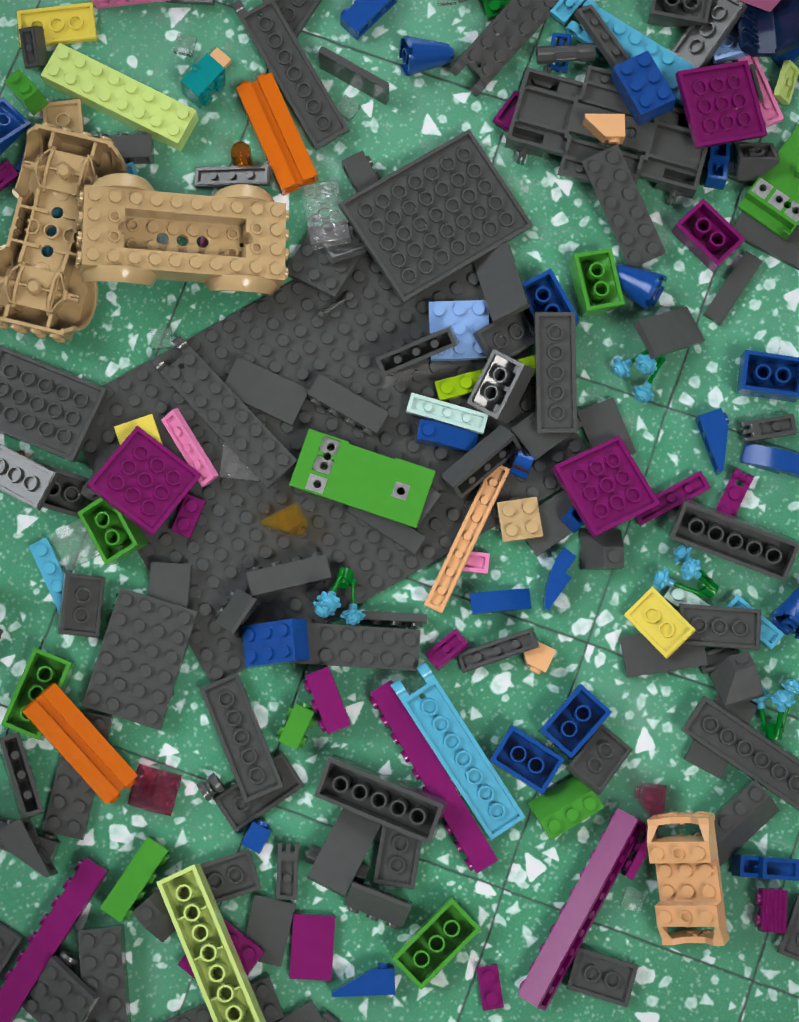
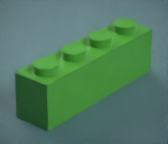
(135, 879)

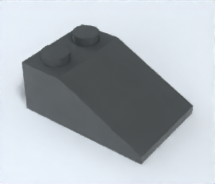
(679, 12)
(65, 493)
(24, 843)

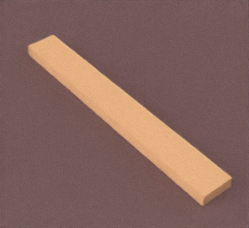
(466, 540)

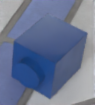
(257, 836)

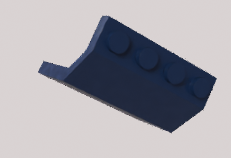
(769, 32)

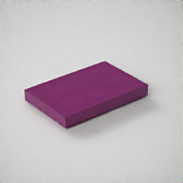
(312, 947)

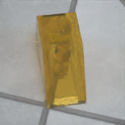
(287, 521)

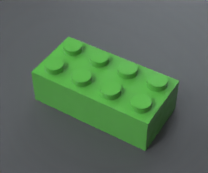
(38, 674)
(436, 943)

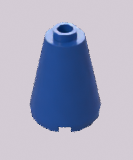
(423, 54)
(641, 285)
(787, 615)

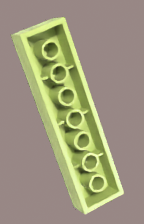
(120, 97)
(209, 947)

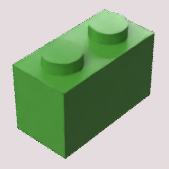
(26, 92)

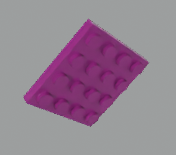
(721, 104)
(144, 481)
(605, 486)

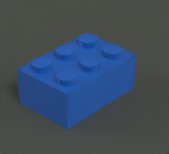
(643, 88)
(546, 296)
(768, 376)
(275, 643)
(575, 721)
(526, 759)

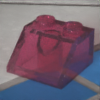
(155, 790)

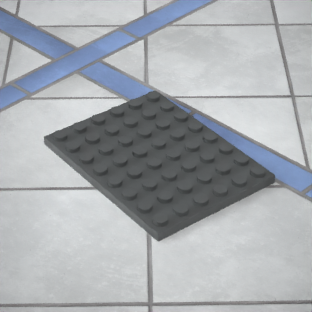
(435, 216)

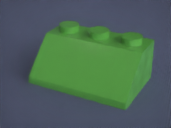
(596, 282)
(564, 806)

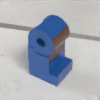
(522, 465)

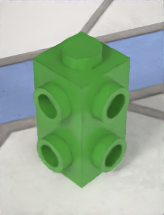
(297, 725)

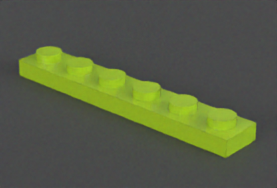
(465, 383)

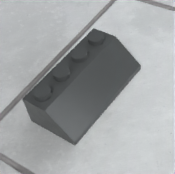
(741, 818)

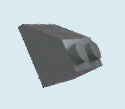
(237, 611)

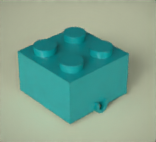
(203, 82)

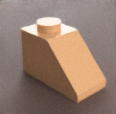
(606, 127)
(539, 658)

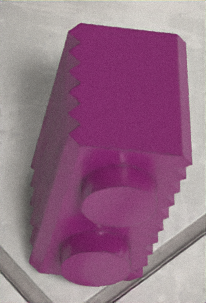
(771, 910)

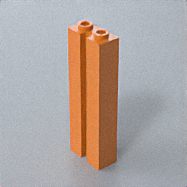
(277, 133)
(80, 743)

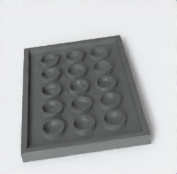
(46, 405)
(140, 658)

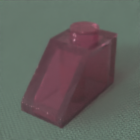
(651, 798)

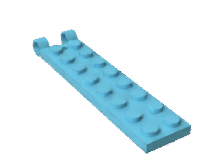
(635, 44)
(460, 754)

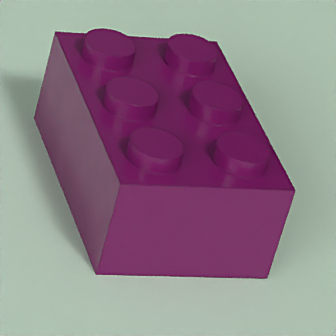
(708, 235)
(327, 701)

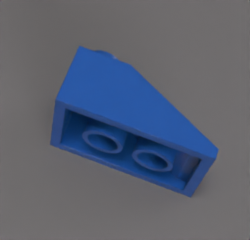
(11, 124)

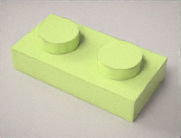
(786, 82)

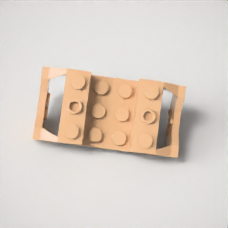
(688, 880)

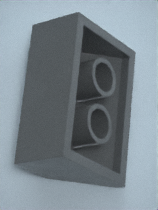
(500, 386)
(377, 904)

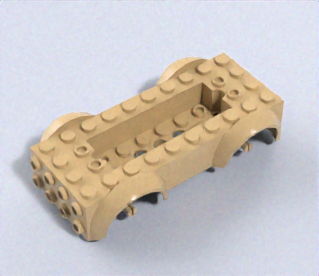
(126, 214)
(38, 290)

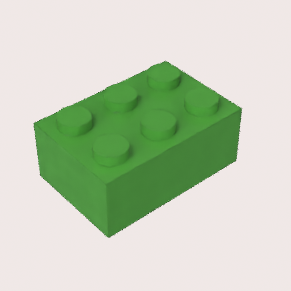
(111, 532)

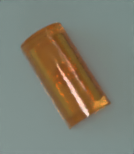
(241, 154)

